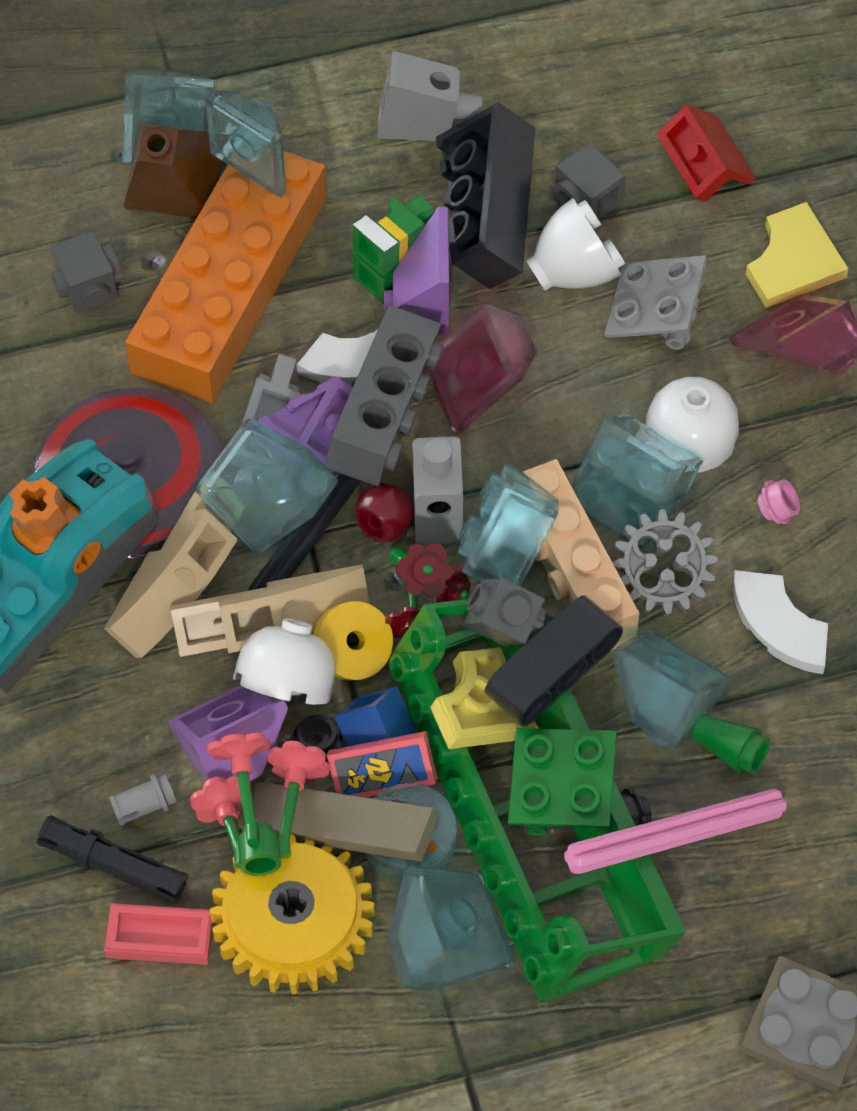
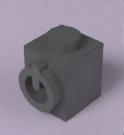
(590, 178)
(85, 271)
(504, 612)

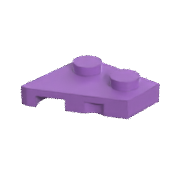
(312, 416)

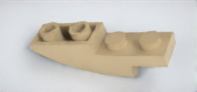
(171, 577)
(233, 618)

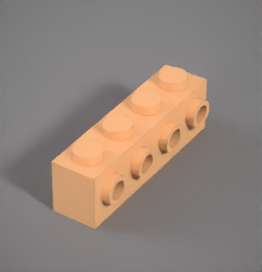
(577, 557)

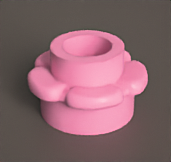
(778, 501)

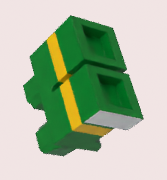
(383, 244)

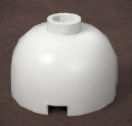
(697, 418)
(287, 663)

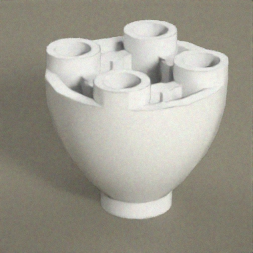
(572, 253)

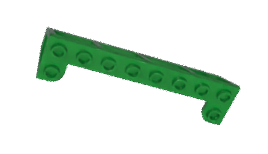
(630, 887)

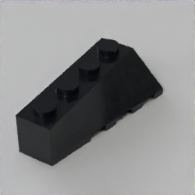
(488, 192)

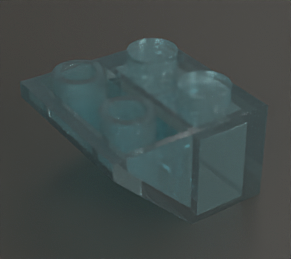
(632, 474)
(508, 528)

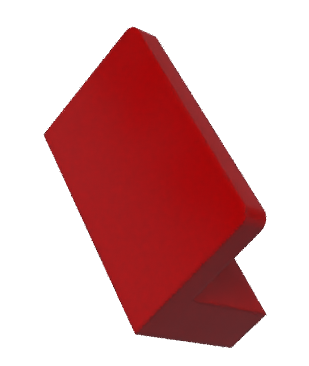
(703, 152)

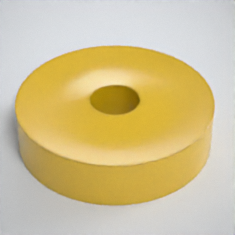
(373, 635)

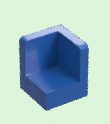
(375, 718)

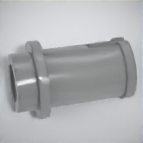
(143, 799)

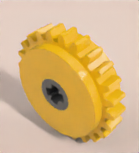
(299, 946)

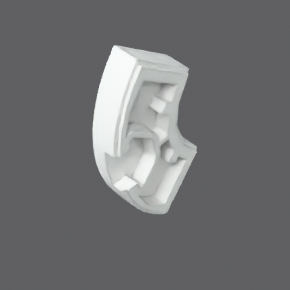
(335, 357)
(777, 623)

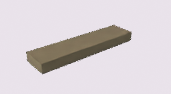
(349, 821)

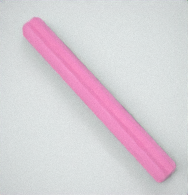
(674, 831)

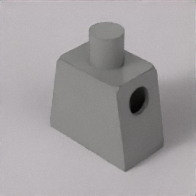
(422, 99)
(437, 478)

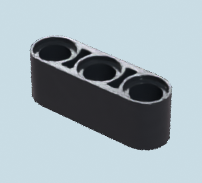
(553, 660)

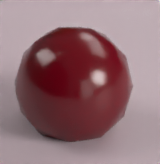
(384, 512)

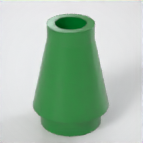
(733, 743)

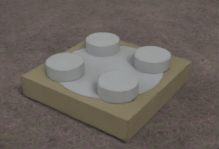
(805, 1025)

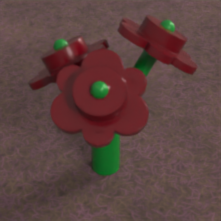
(426, 573)

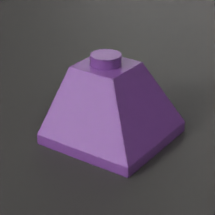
(423, 274)
(229, 713)

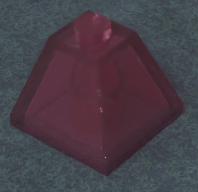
(805, 332)
(481, 364)

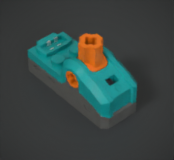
(61, 544)

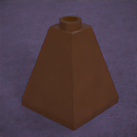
(171, 170)

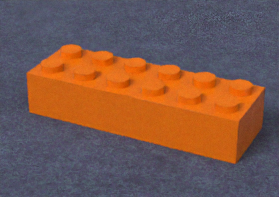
(224, 279)

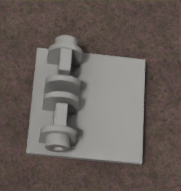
(657, 299)

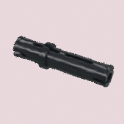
(95, 851)

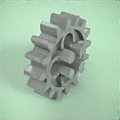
(692, 562)

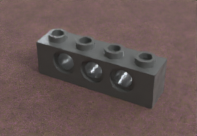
(383, 396)

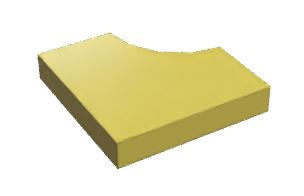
(797, 257)
(468, 714)

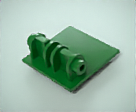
(562, 779)

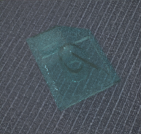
(163, 98)
(247, 137)
(265, 485)
(666, 687)
(445, 929)

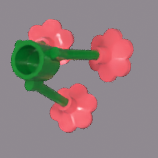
(258, 847)

